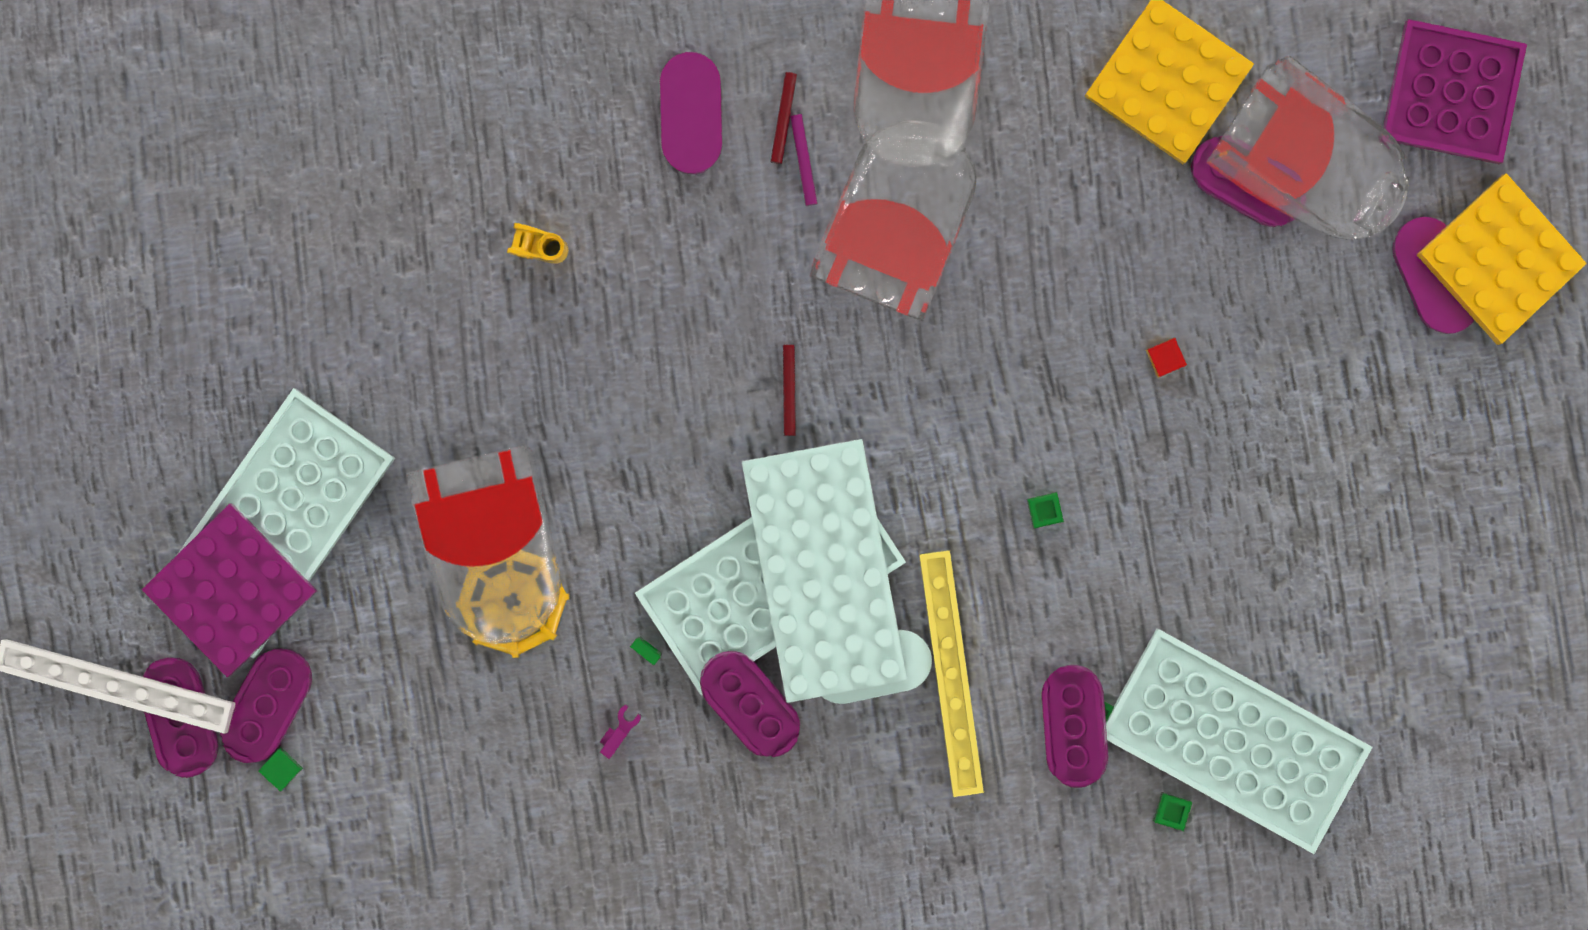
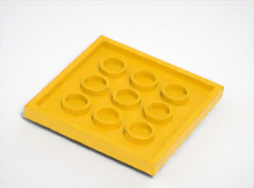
(1169, 80)
(1501, 259)

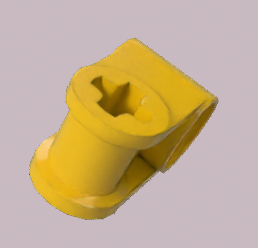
(532, 244)

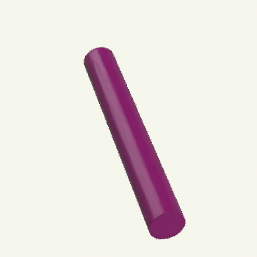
(803, 160)

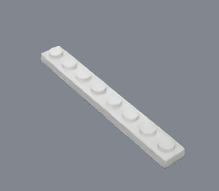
(116, 686)

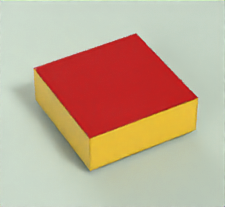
(1166, 357)

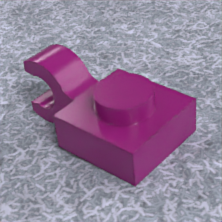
(613, 738)

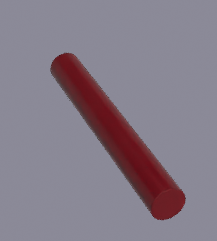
(783, 118)
(789, 400)

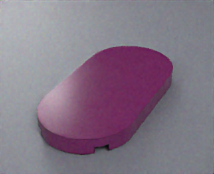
(691, 113)
(1227, 192)
(1430, 297)
(267, 704)
(750, 704)
(1075, 726)
(178, 745)

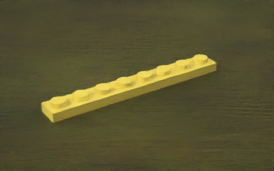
(951, 673)

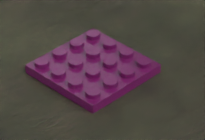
(1454, 91)
(229, 590)

